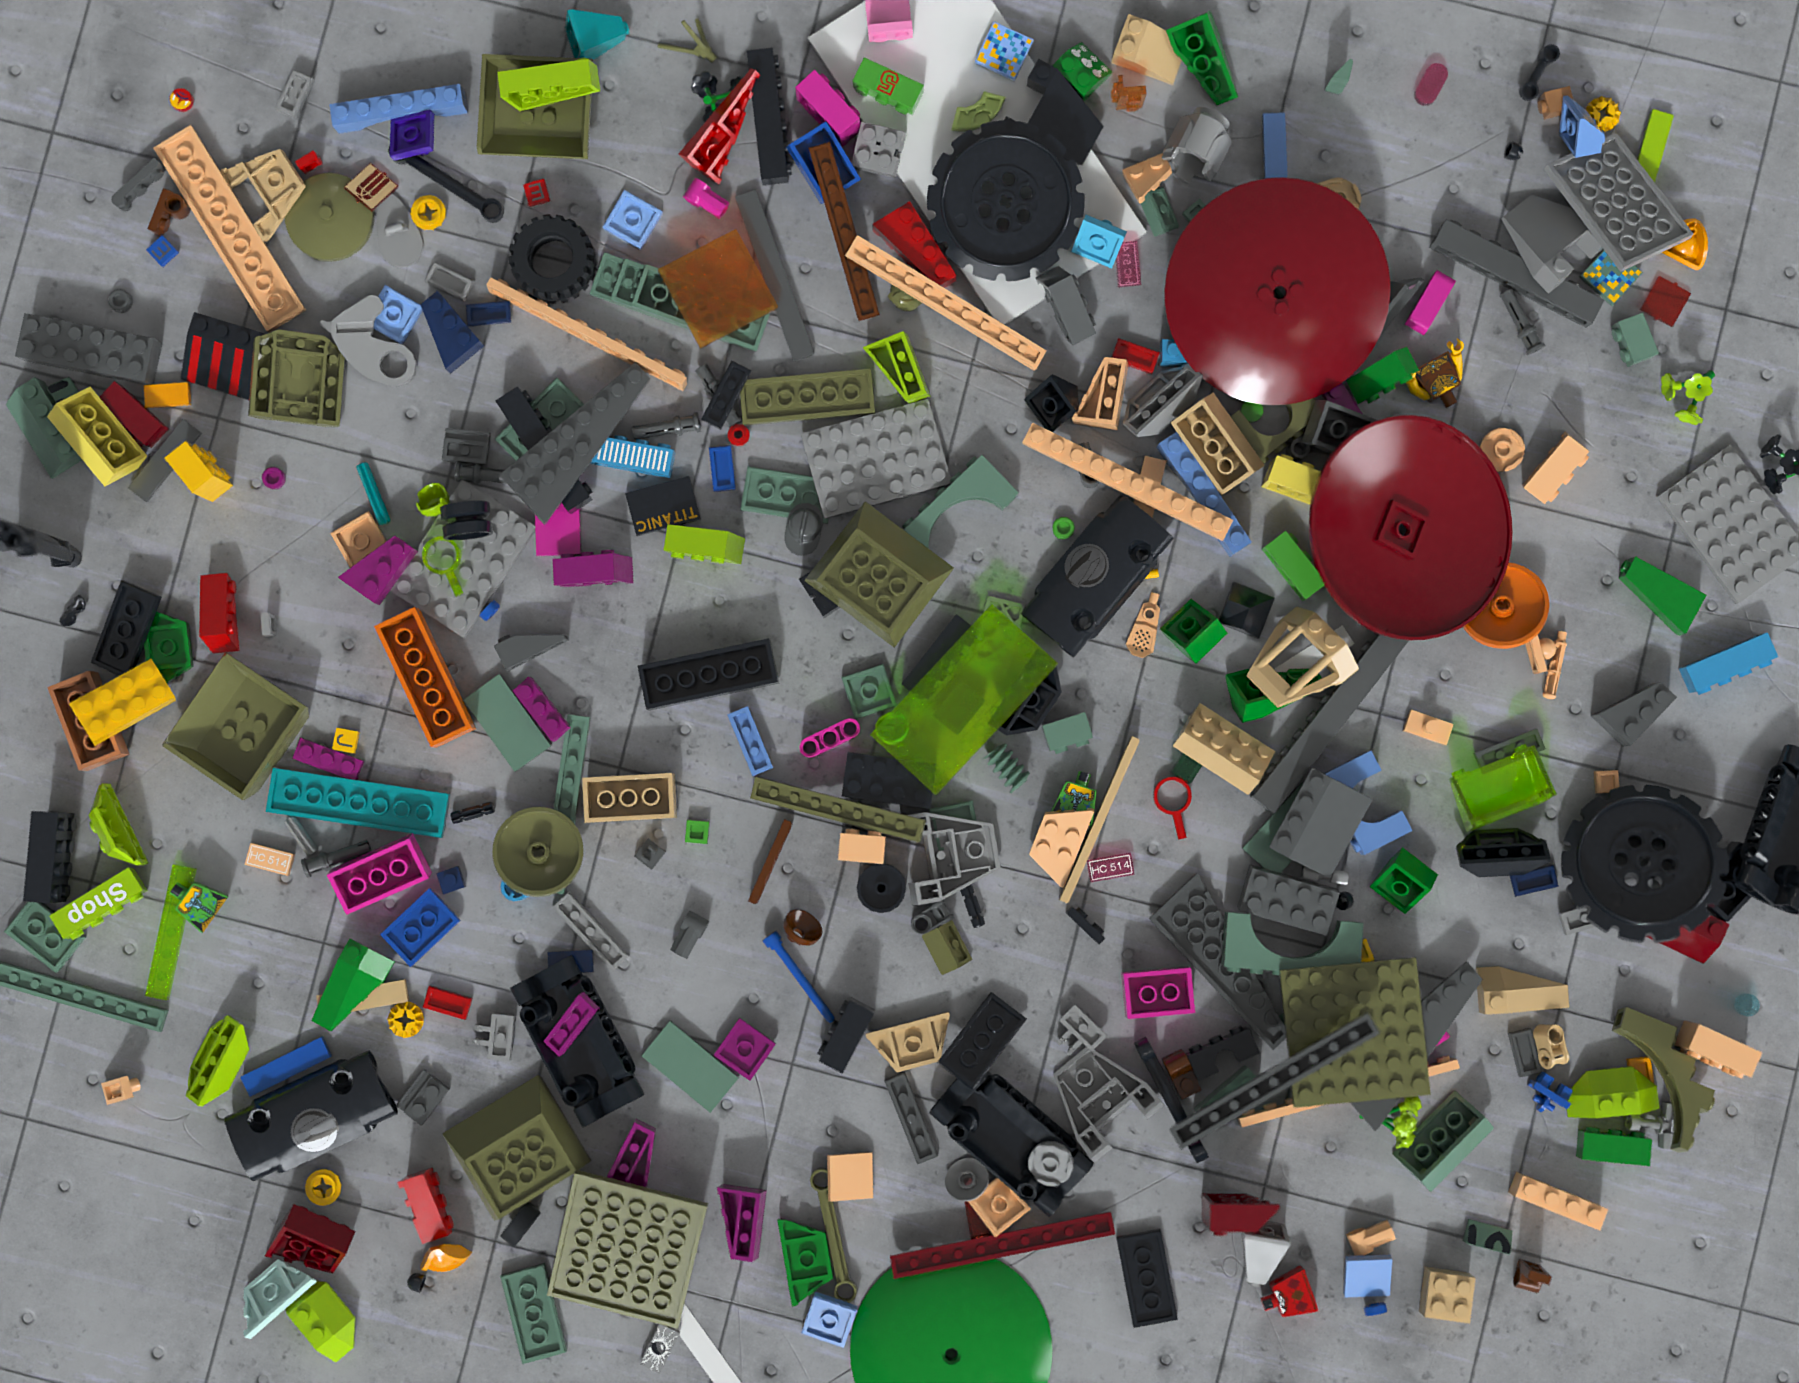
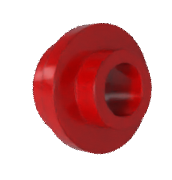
(741, 441)

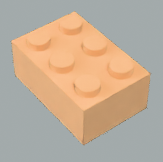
(1717, 1050)

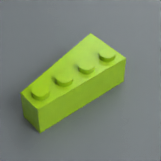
(548, 83)

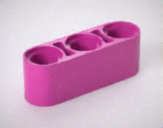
(1430, 302)
(818, 738)

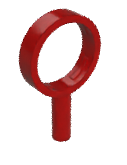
(1177, 817)

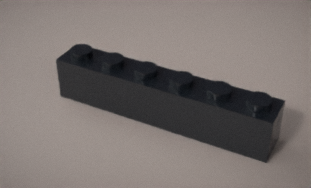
(767, 117)
(530, 430)

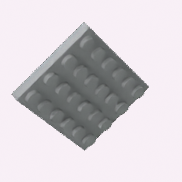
(1619, 203)
(876, 458)
(1732, 524)
(480, 571)

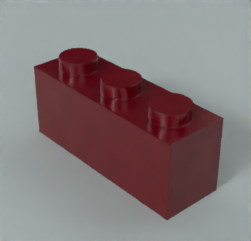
(133, 415)

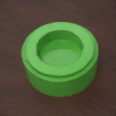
(1252, 411)
(1063, 528)

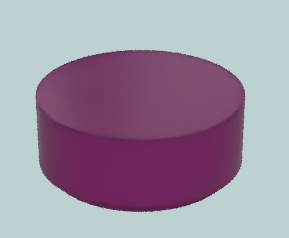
(273, 478)

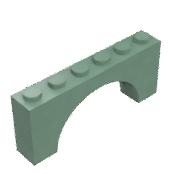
(977, 482)
(1245, 951)

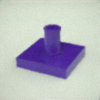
(412, 135)

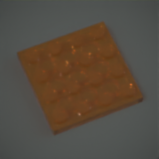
(718, 288)

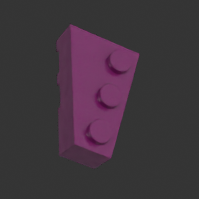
(592, 569)

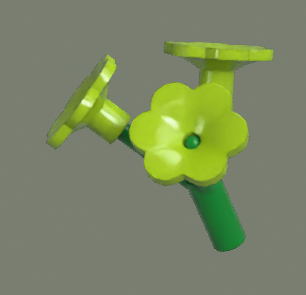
(1697, 388)

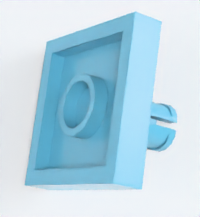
(1099, 241)

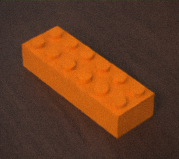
(425, 677)

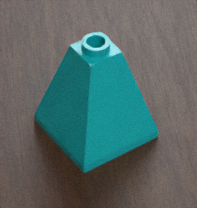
(593, 33)

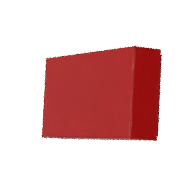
(1136, 355)
(447, 1002)

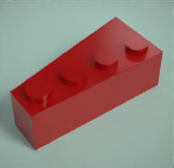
(913, 242)

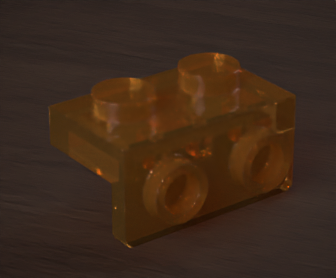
(1127, 97)

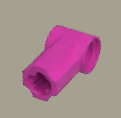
(701, 195)

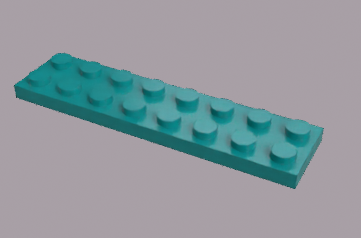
(357, 802)

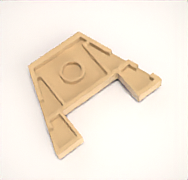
(276, 184)

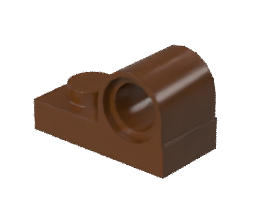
(164, 210)
(1181, 1073)
(1530, 1276)

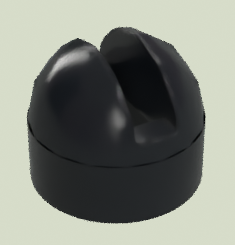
(1512, 151)
(1347, 904)
(416, 1282)

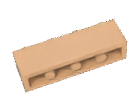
(1558, 1200)

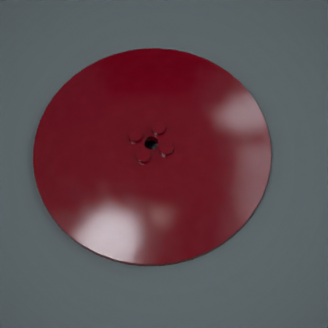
(1225, 281)
(1454, 521)

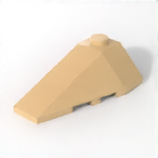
(1514, 992)

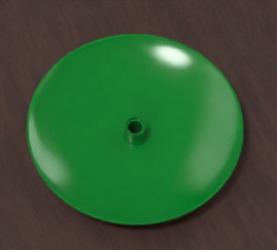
(971, 1307)

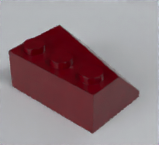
(1235, 1212)
(311, 1239)

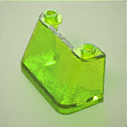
(1501, 788)

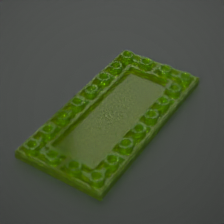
(964, 699)

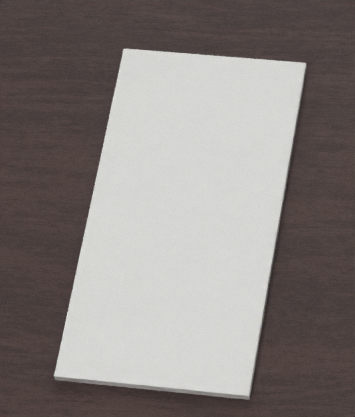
(943, 60)

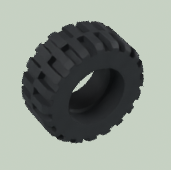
(546, 231)

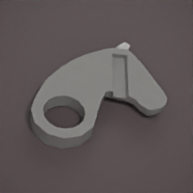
(354, 339)

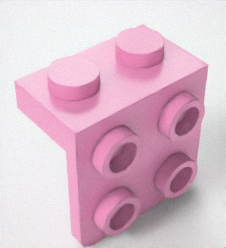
(888, 20)

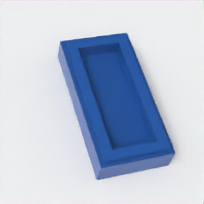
(722, 468)

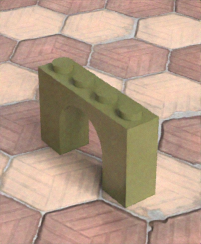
(1263, 444)

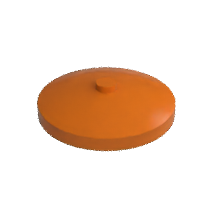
(1514, 612)

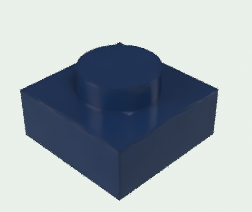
(451, 880)

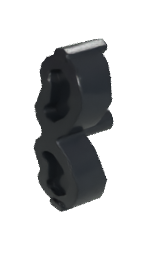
(76, 607)

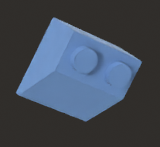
(1579, 129)

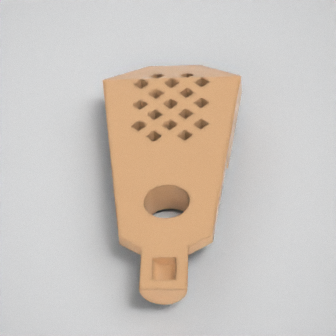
(1146, 625)

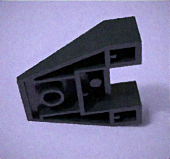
(1061, 113)

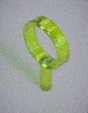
(453, 581)

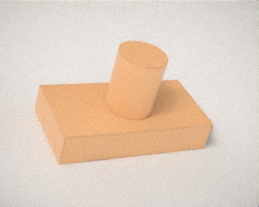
(1428, 727)
(120, 1089)

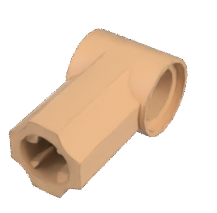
(1364, 1240)

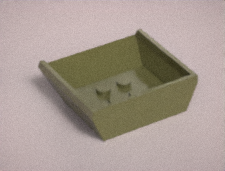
(542, 131)
(879, 574)
(237, 727)
(517, 1147)

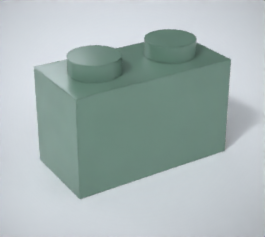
(1634, 340)
(1067, 732)

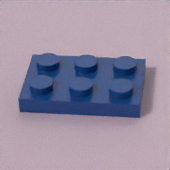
(420, 927)

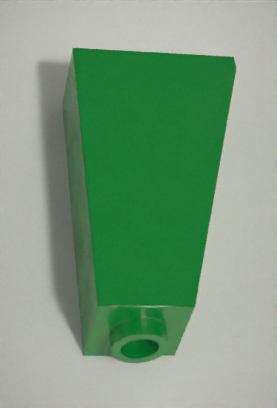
(1663, 594)

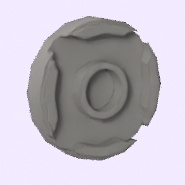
(1050, 1163)

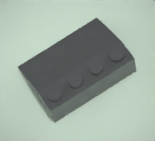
(1320, 823)

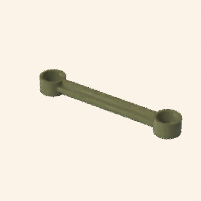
(833, 1238)

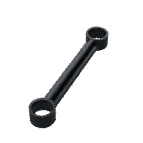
(453, 186)
(1162, 1083)

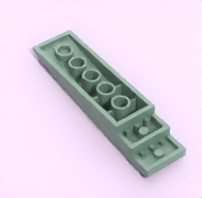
(644, 291)

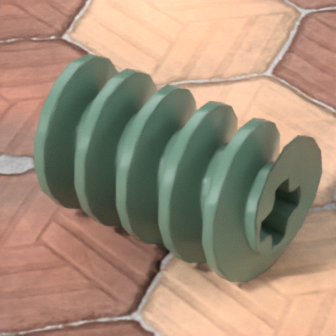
(1007, 767)

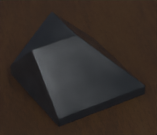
(1053, 402)
(1246, 610)

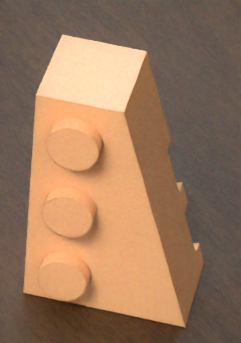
(1104, 397)

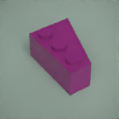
(380, 569)
(635, 1155)
(743, 1220)

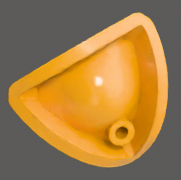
(1693, 251)
(444, 1257)

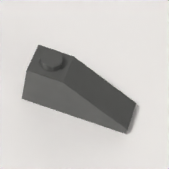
(523, 648)

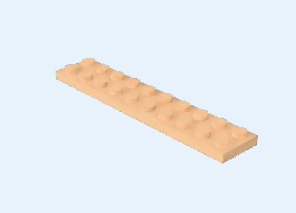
(229, 229)

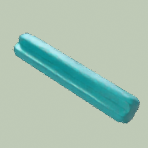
(373, 493)

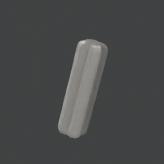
(301, 835)

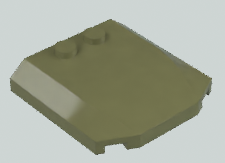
(296, 379)

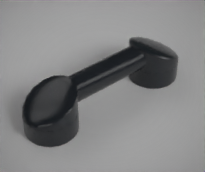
(1546, 56)

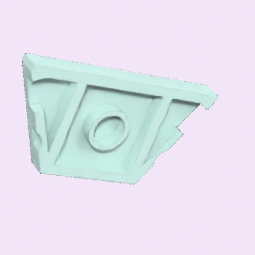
(272, 1294)

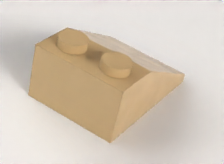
(1146, 50)

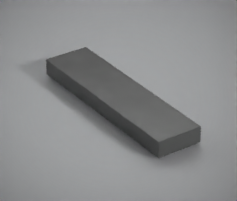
(158, 468)
(911, 1118)

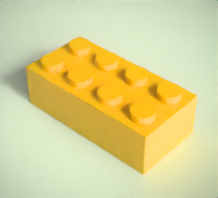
(122, 702)

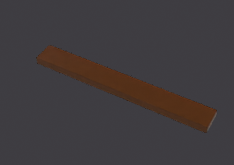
(843, 229)

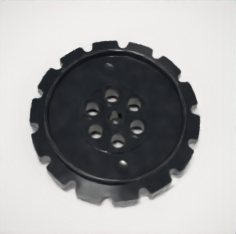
(1051, 208)
(1639, 909)

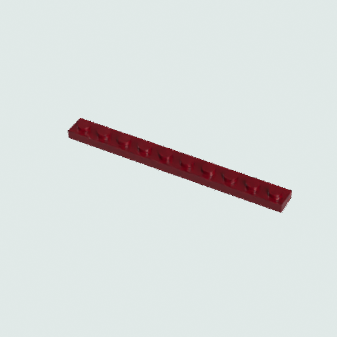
(1003, 1245)

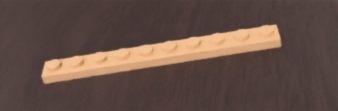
(945, 302)
(594, 337)
(1127, 481)
(1274, 1111)

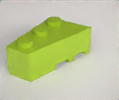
(899, 364)
(704, 544)

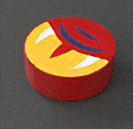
(181, 99)

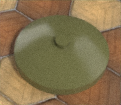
(328, 219)
(537, 851)

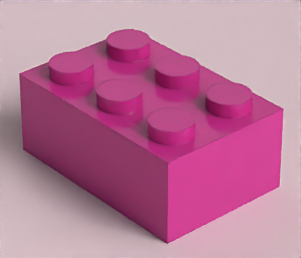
(828, 106)
(1158, 992)

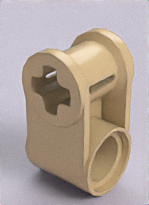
(1551, 1044)

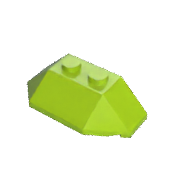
(113, 827)
(217, 1061)
(1612, 1094)
(324, 1320)

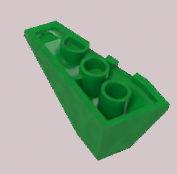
(1202, 52)
(352, 980)

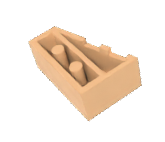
(1556, 468)

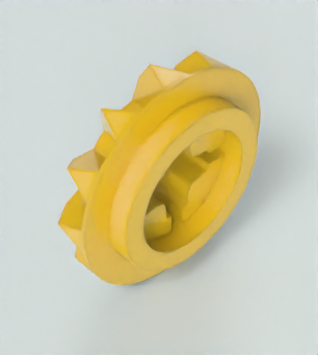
(1608, 122)
(419, 208)
(412, 1012)
(317, 1195)

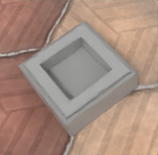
(268, 624)

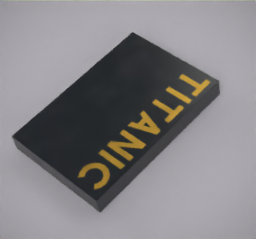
(663, 505)

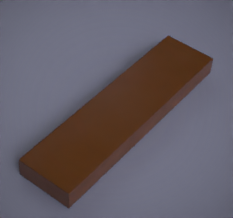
(770, 861)

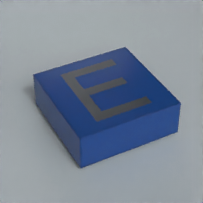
(162, 251)

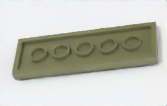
(807, 397)

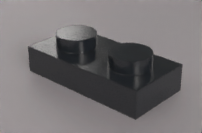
(1079, 918)

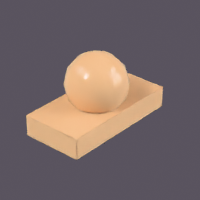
(1538, 652)

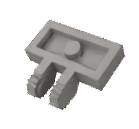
(1083, 1028)
(500, 1037)

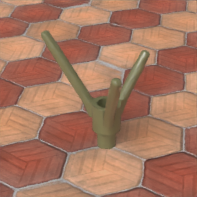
(702, 49)

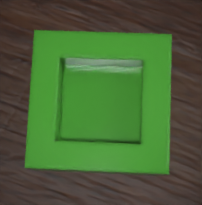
(697, 832)

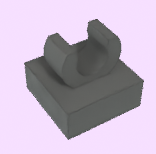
(649, 854)

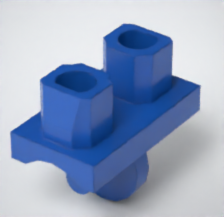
(1542, 1085)

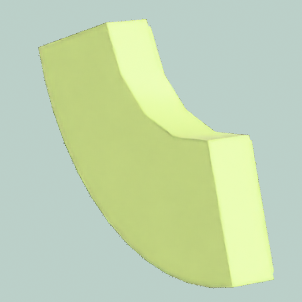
(981, 112)

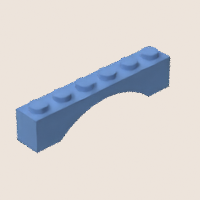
(362, 113)
(1201, 488)

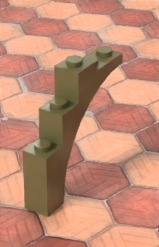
(1676, 1069)

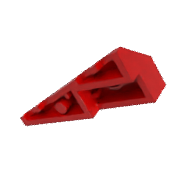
(712, 142)

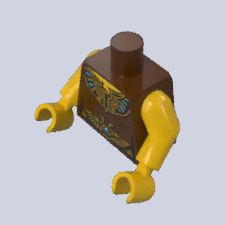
(1439, 376)

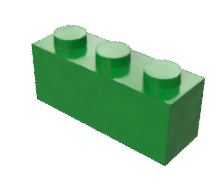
(1383, 376)
(1614, 1146)

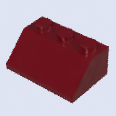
(1700, 942)

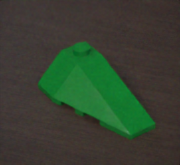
(1250, 701)

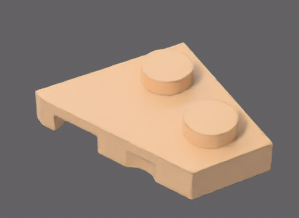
(1147, 176)

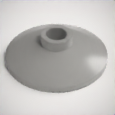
(963, 1171)

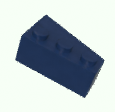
(451, 334)

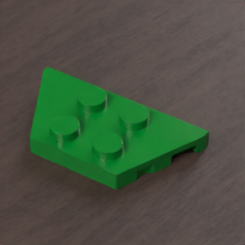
(169, 646)
(805, 1258)

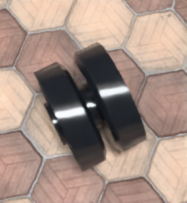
(466, 520)
(869, 893)

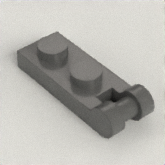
(138, 184)

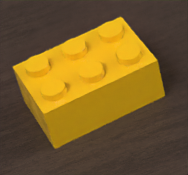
(199, 471)

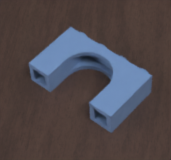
(1376, 834)

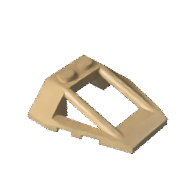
(1335, 651)

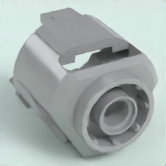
(1198, 144)

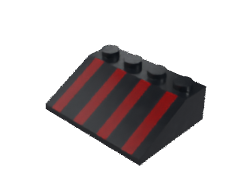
(219, 355)

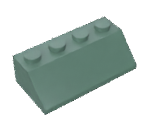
(30, 409)
(1443, 1141)

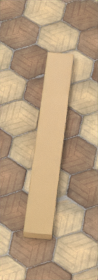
(1099, 819)

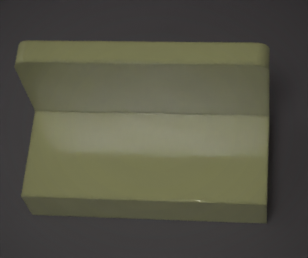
(947, 947)

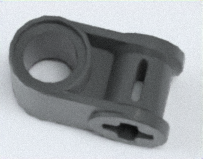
(933, 917)

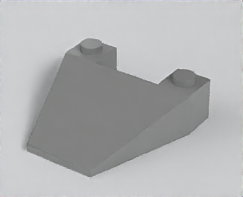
(1544, 232)
(966, 858)
(1095, 1093)

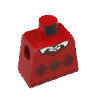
(1291, 1294)

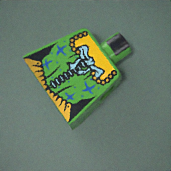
(1076, 795)
(198, 903)

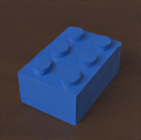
(802, 158)

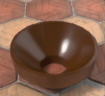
(805, 925)

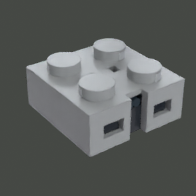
(878, 149)

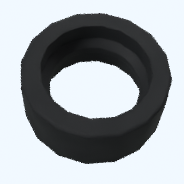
(520, 1224)

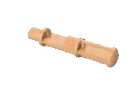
(1555, 667)

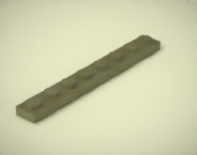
(838, 809)

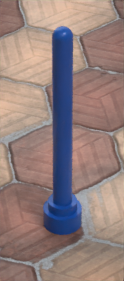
(774, 942)

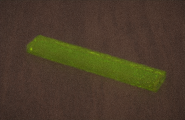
(169, 937)

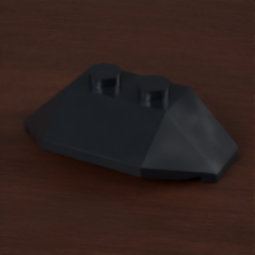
(1035, 708)
(1502, 852)

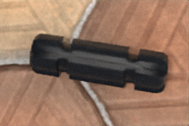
(472, 812)
(972, 906)

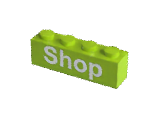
(98, 903)

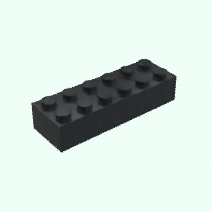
(708, 674)

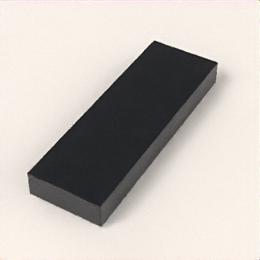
(726, 395)

